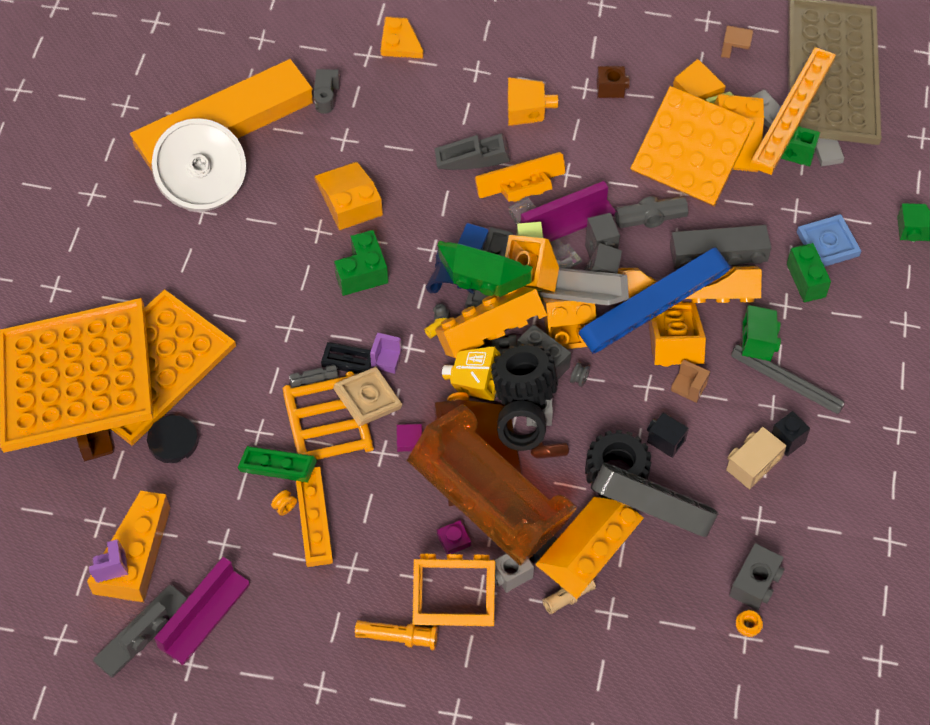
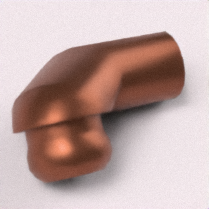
(550, 451)

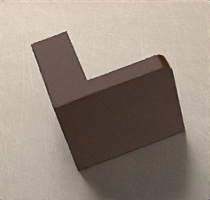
(95, 445)

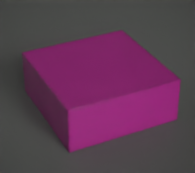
(408, 436)

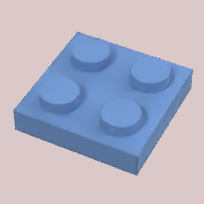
(831, 238)

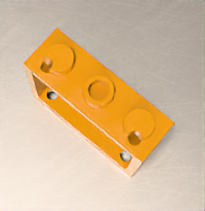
(458, 619)

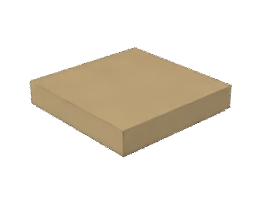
(367, 396)

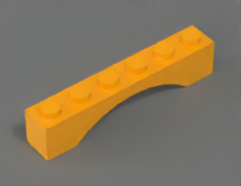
(735, 284)

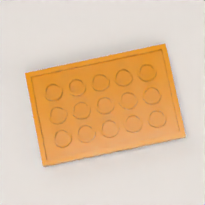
(180, 355)

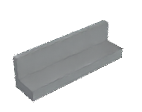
(589, 287)

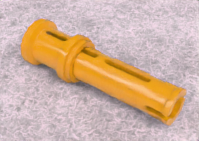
(408, 634)

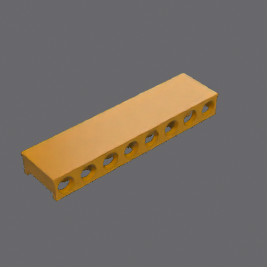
(239, 107)

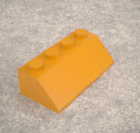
(589, 544)

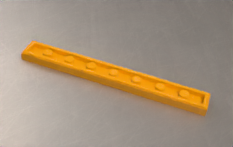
(792, 111)

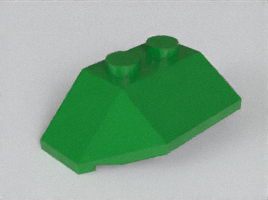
(483, 270)

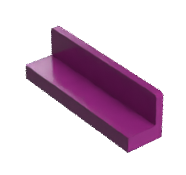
(570, 212)
(201, 612)

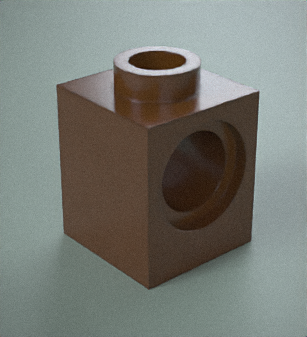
(612, 82)

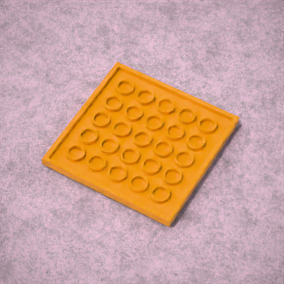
(74, 375)

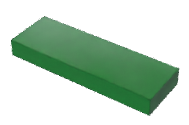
(277, 464)

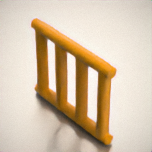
(300, 435)

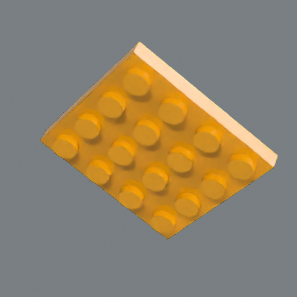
(692, 146)

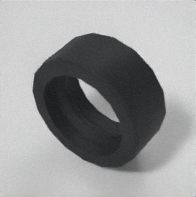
(525, 409)

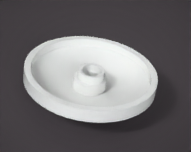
(198, 164)

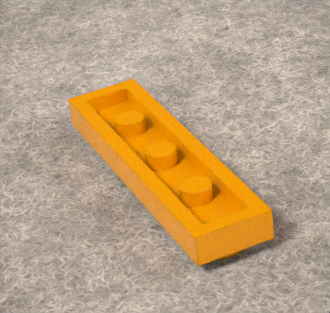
(314, 520)

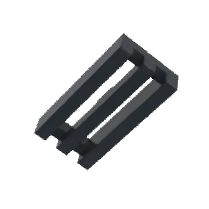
(346, 362)

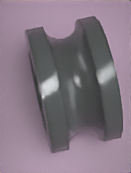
(580, 374)

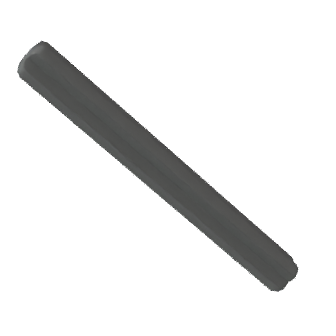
(791, 381)

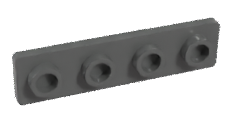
(139, 631)

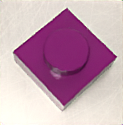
(454, 537)

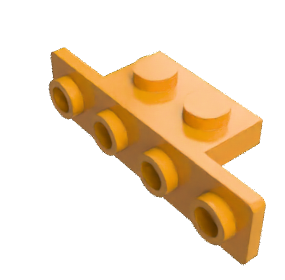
(522, 179)

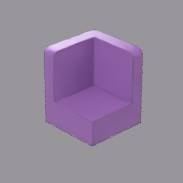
(386, 352)
(110, 564)

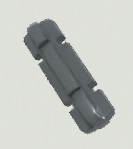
(313, 376)

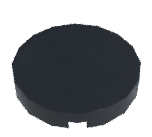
(172, 439)

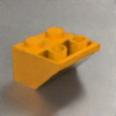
(566, 320)

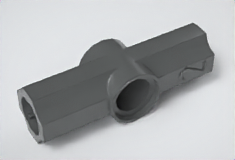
(651, 212)

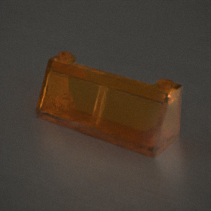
(487, 486)

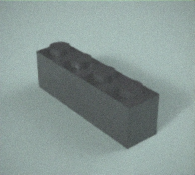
(736, 245)

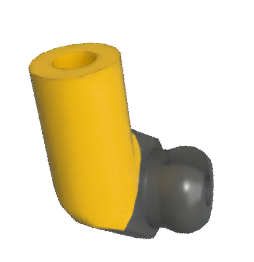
(440, 315)

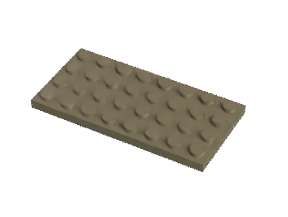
(850, 93)

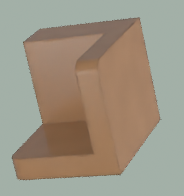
(736, 38)
(690, 381)

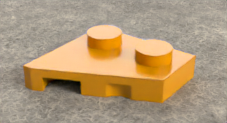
(400, 39)

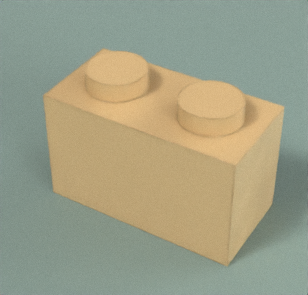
(755, 457)

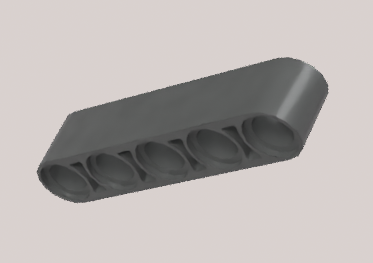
(655, 500)

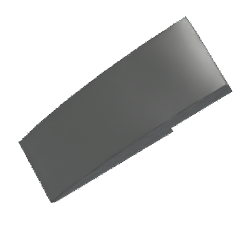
(473, 153)

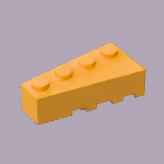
(489, 320)
(141, 539)

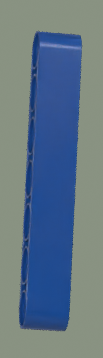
(654, 300)

